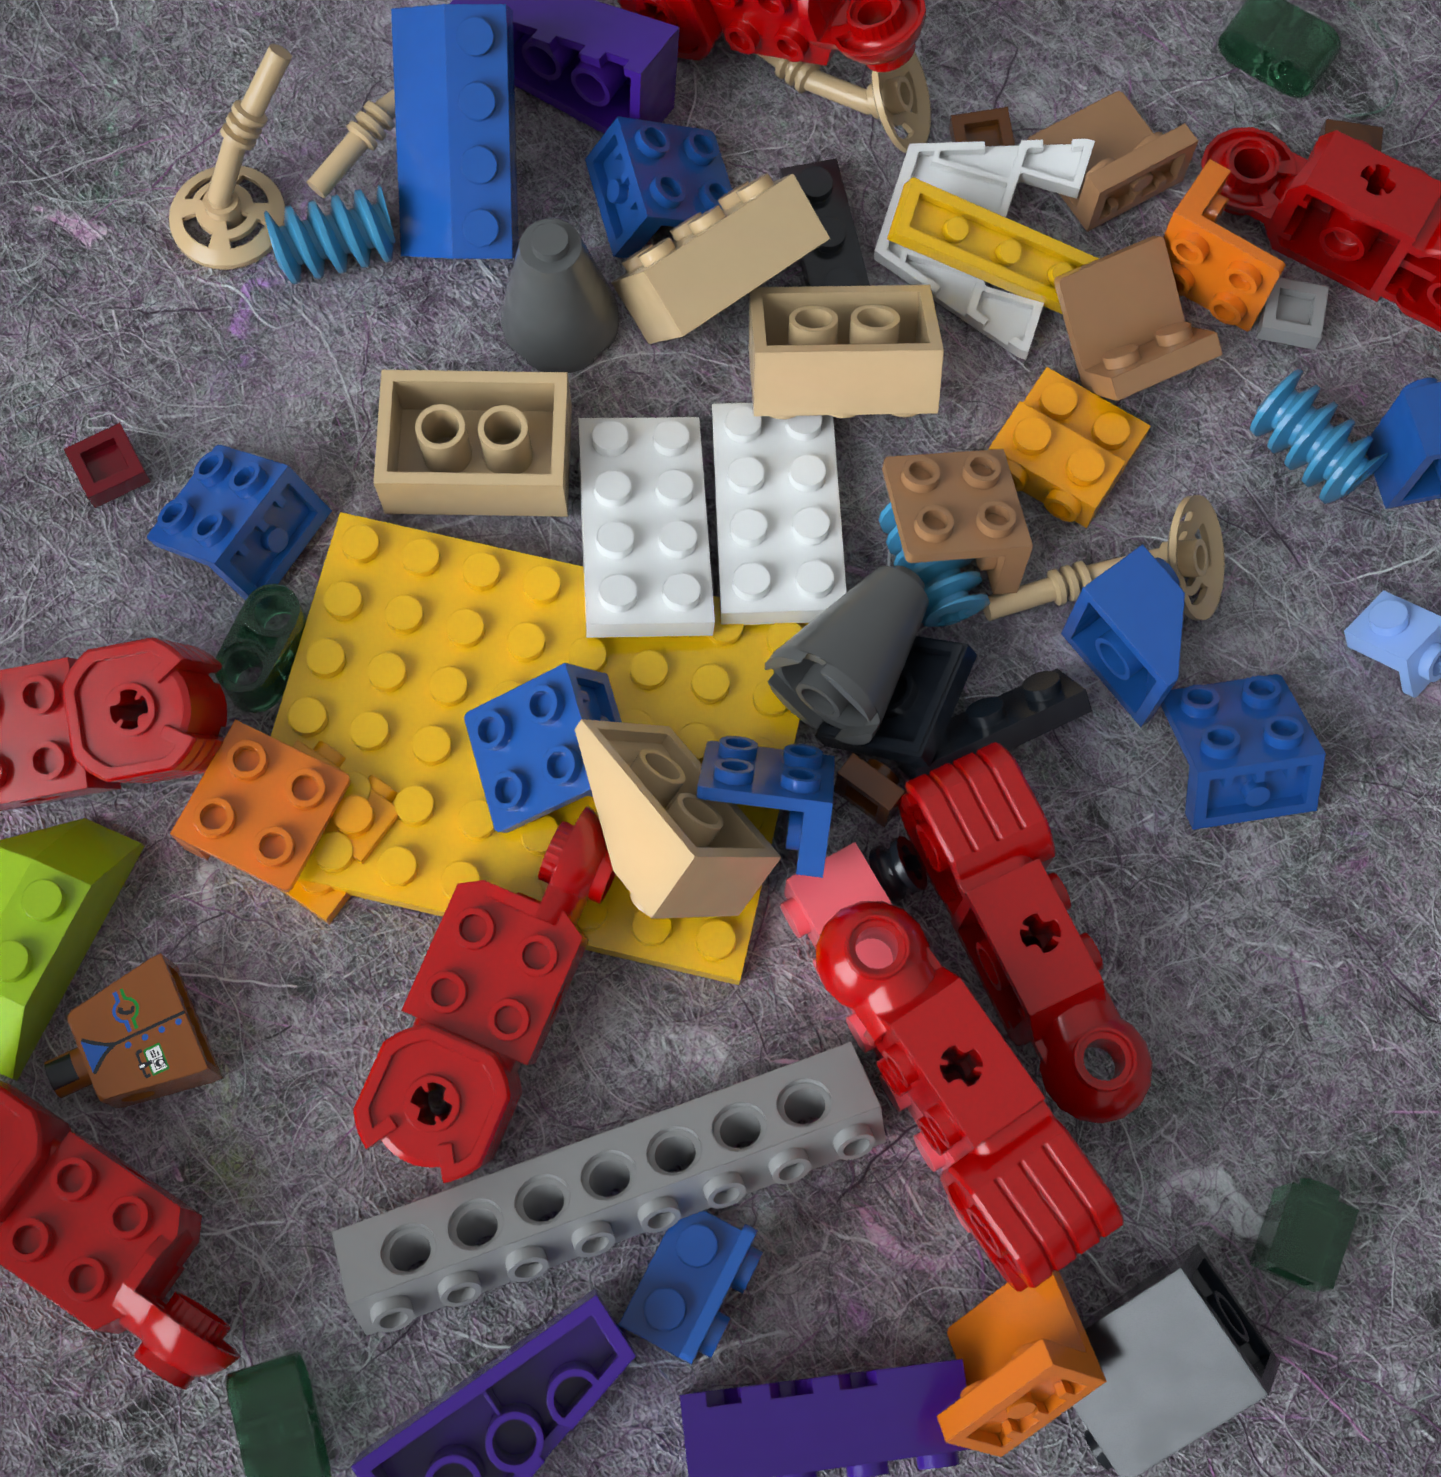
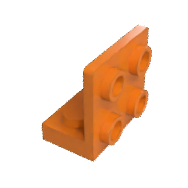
(1213, 263)
(261, 807)
(1021, 1366)

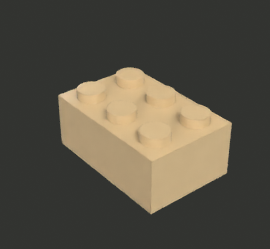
(718, 257)
(844, 351)
(473, 443)

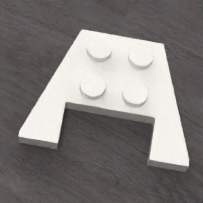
(989, 180)

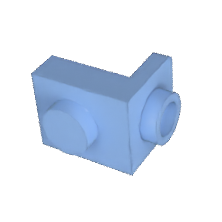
(1400, 638)

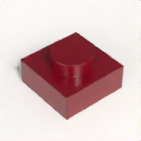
(107, 465)

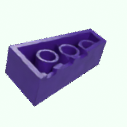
(593, 59)
(513, 1407)
(824, 1423)

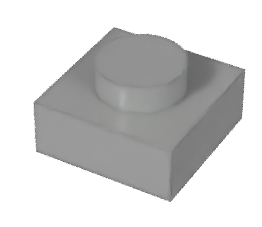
(1294, 314)

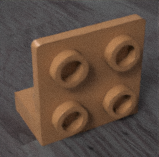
(1126, 159)
(1130, 321)
(960, 510)

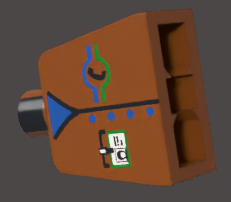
(136, 1040)

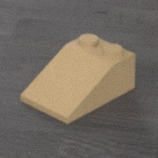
(663, 841)

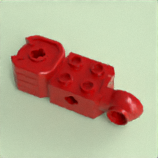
(795, 30)
(1341, 213)
(107, 719)
(988, 863)
(483, 1009)
(1015, 1166)
(102, 1241)

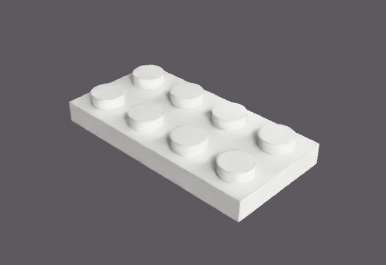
(776, 516)
(644, 528)

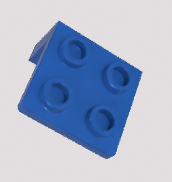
(652, 178)
(241, 518)
(530, 744)
(1245, 751)
(774, 778)
(688, 1283)

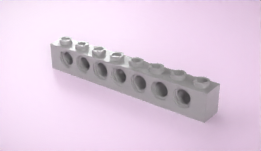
(576, 1177)

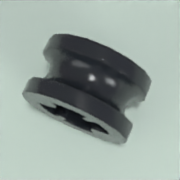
(898, 868)

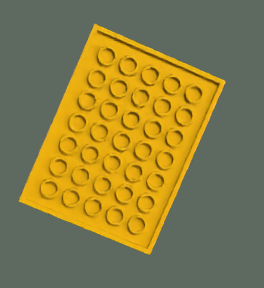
(433, 625)

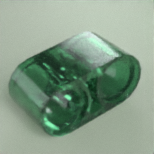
(1280, 45)
(254, 646)
(277, 1419)

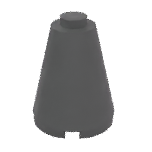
(557, 300)
(852, 655)

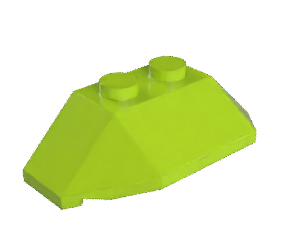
(51, 906)

